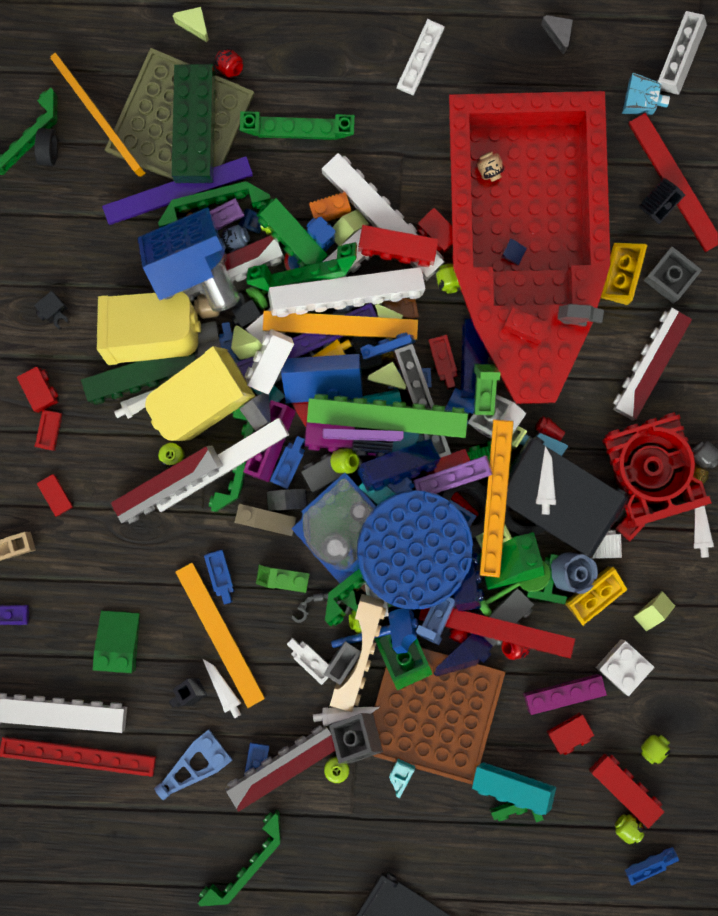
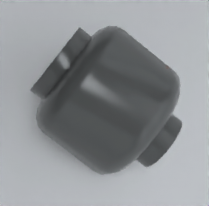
(705, 455)

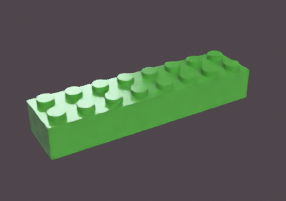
(387, 416)

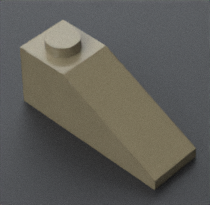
(265, 520)

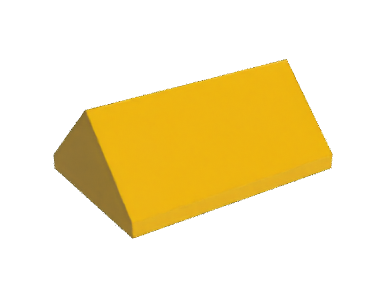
(624, 272)
(605, 590)

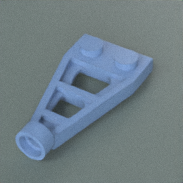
(212, 751)

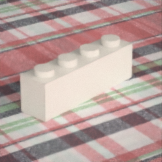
(682, 52)

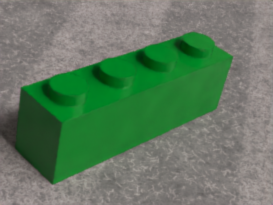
(290, 234)

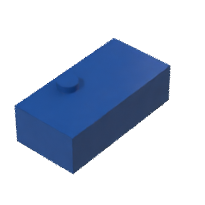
(322, 375)

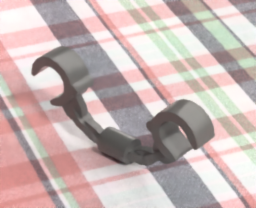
(317, 597)

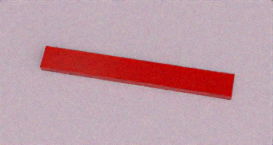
(668, 169)
(508, 632)
(77, 756)

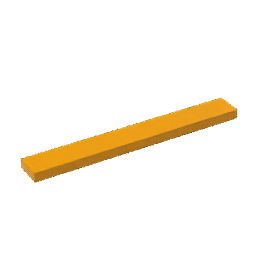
(97, 115)
(340, 325)
(496, 498)
(220, 635)

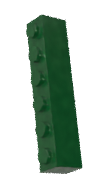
(132, 378)

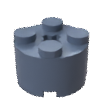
(574, 572)

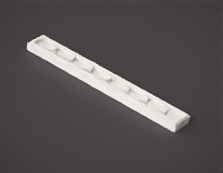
(237, 455)

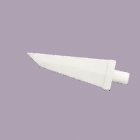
(132, 405)
(546, 489)
(702, 532)
(227, 697)
(334, 715)

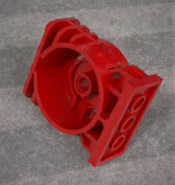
(668, 434)

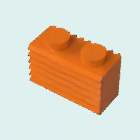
(331, 207)

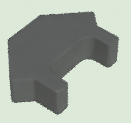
(580, 314)

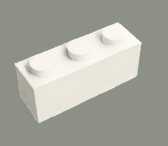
(269, 361)

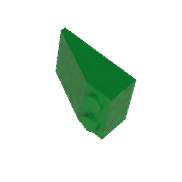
(519, 562)
(116, 642)
(404, 667)

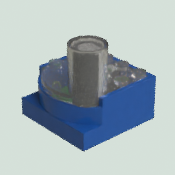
(188, 255)
(333, 526)

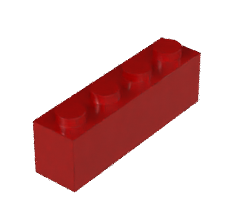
(397, 245)
(626, 790)

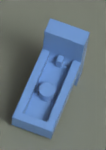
(436, 621)

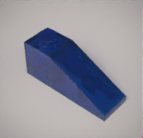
(468, 654)

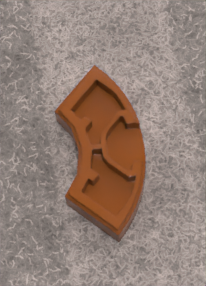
(405, 307)

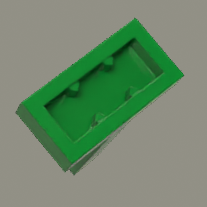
(546, 593)
(503, 811)

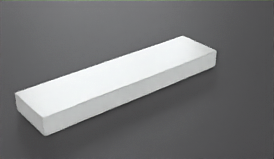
(420, 57)

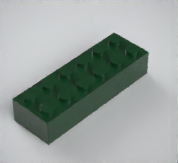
(193, 123)

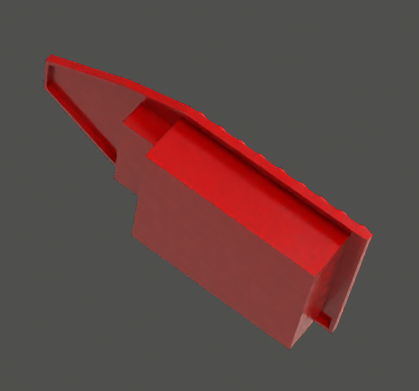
(547, 201)

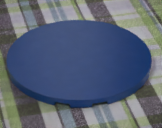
(414, 549)

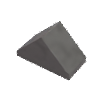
(558, 30)
(257, 411)
(286, 499)
(342, 662)

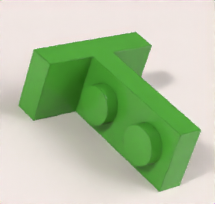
(485, 388)
(282, 579)

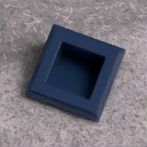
(250, 221)
(514, 252)

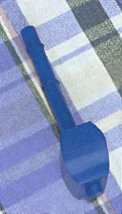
(401, 628)

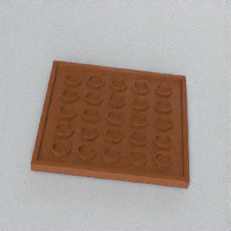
(440, 719)

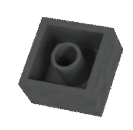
(672, 275)
(355, 738)

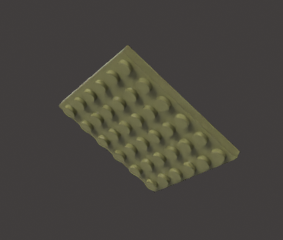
(148, 115)

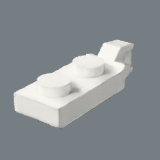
(309, 660)

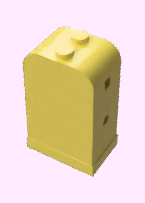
(145, 328)
(198, 396)

